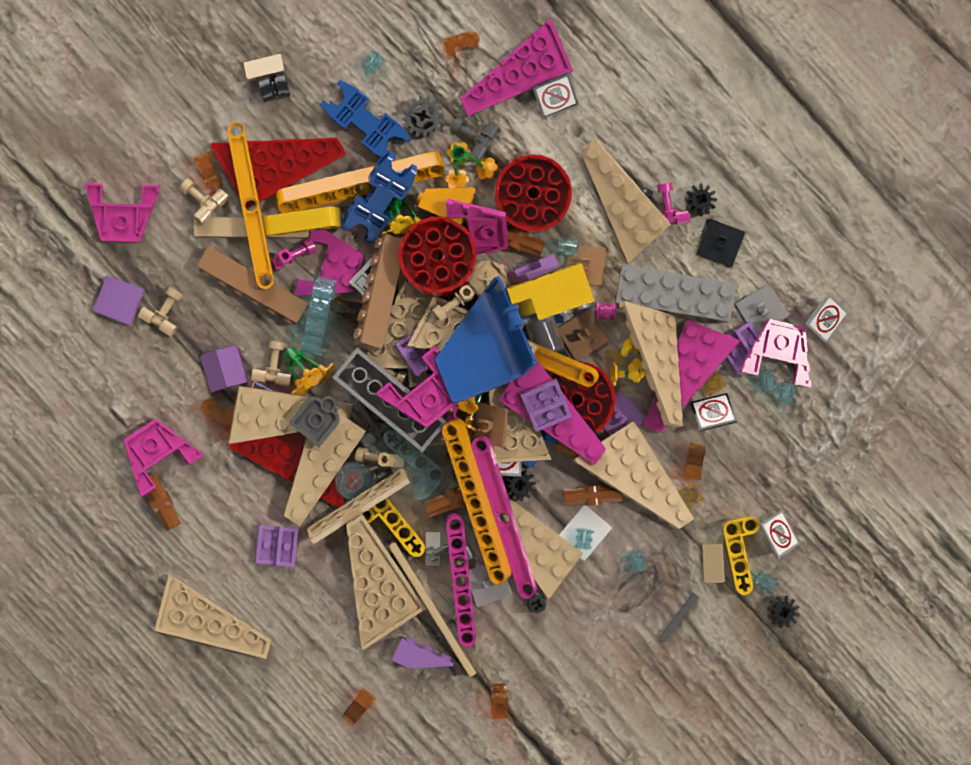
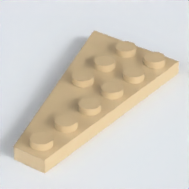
(267, 414)
(319, 467)
(197, 618)

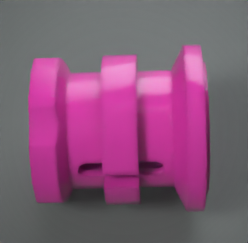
(605, 311)

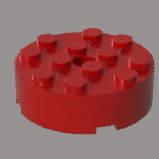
(533, 173)
(433, 276)
(597, 400)

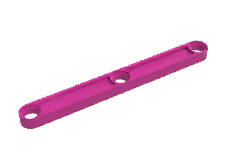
(500, 504)

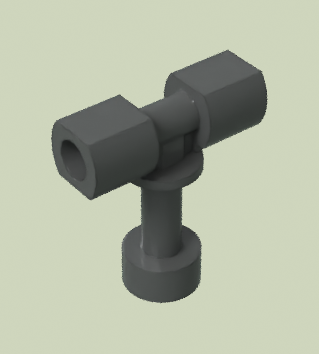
(480, 139)
(375, 427)
(433, 553)

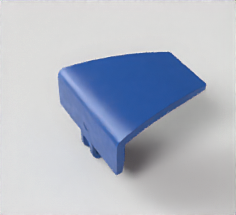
(485, 347)

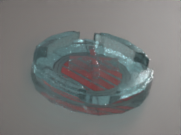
(353, 480)

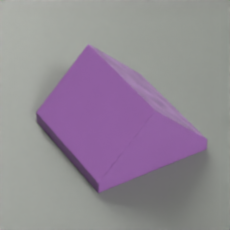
(223, 368)

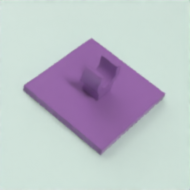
(623, 414)

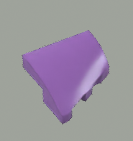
(534, 269)

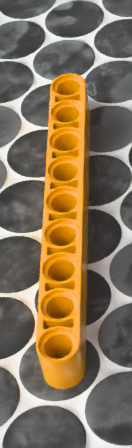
(351, 183)
(477, 492)

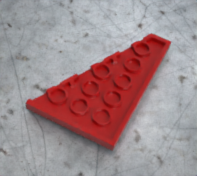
(281, 162)
(282, 456)

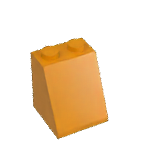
(434, 200)

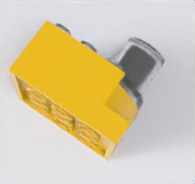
(549, 295)

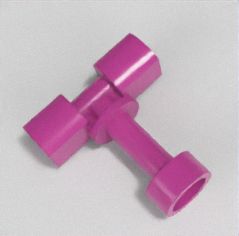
(669, 213)
(285, 257)

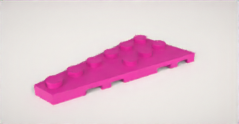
(528, 65)
(699, 356)
(571, 432)

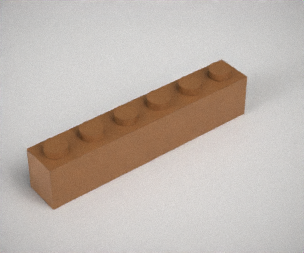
(245, 282)
(379, 294)

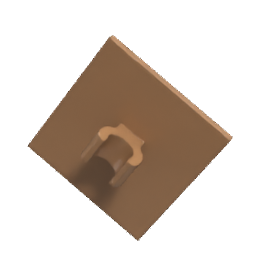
(593, 262)
(582, 335)
(492, 423)

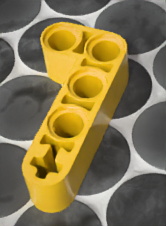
(302, 221)
(395, 527)
(741, 555)

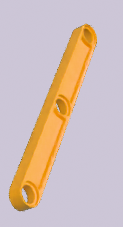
(248, 192)
(565, 366)

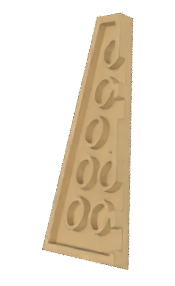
(628, 208)
(433, 332)
(521, 439)
(547, 552)

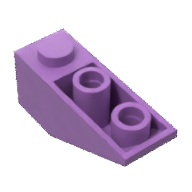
(416, 656)

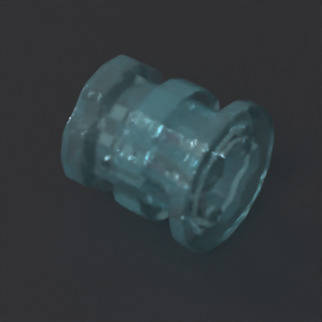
(373, 62)
(560, 248)
(767, 373)
(786, 393)
(581, 532)
(637, 561)
(765, 581)

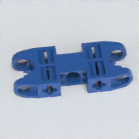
(353, 112)
(386, 185)

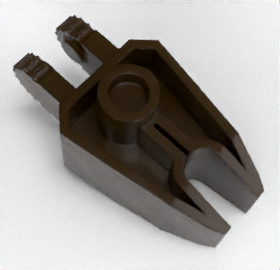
(351, 313)

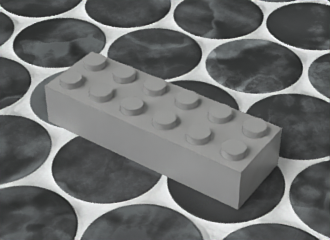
(676, 293)
(366, 377)

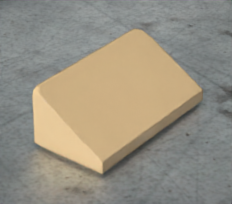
(264, 67)
(713, 563)

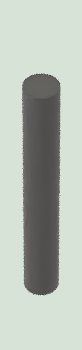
(678, 617)

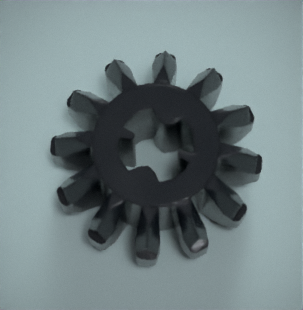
(703, 206)
(524, 489)
(789, 614)

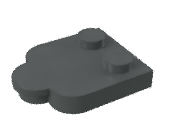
(317, 419)

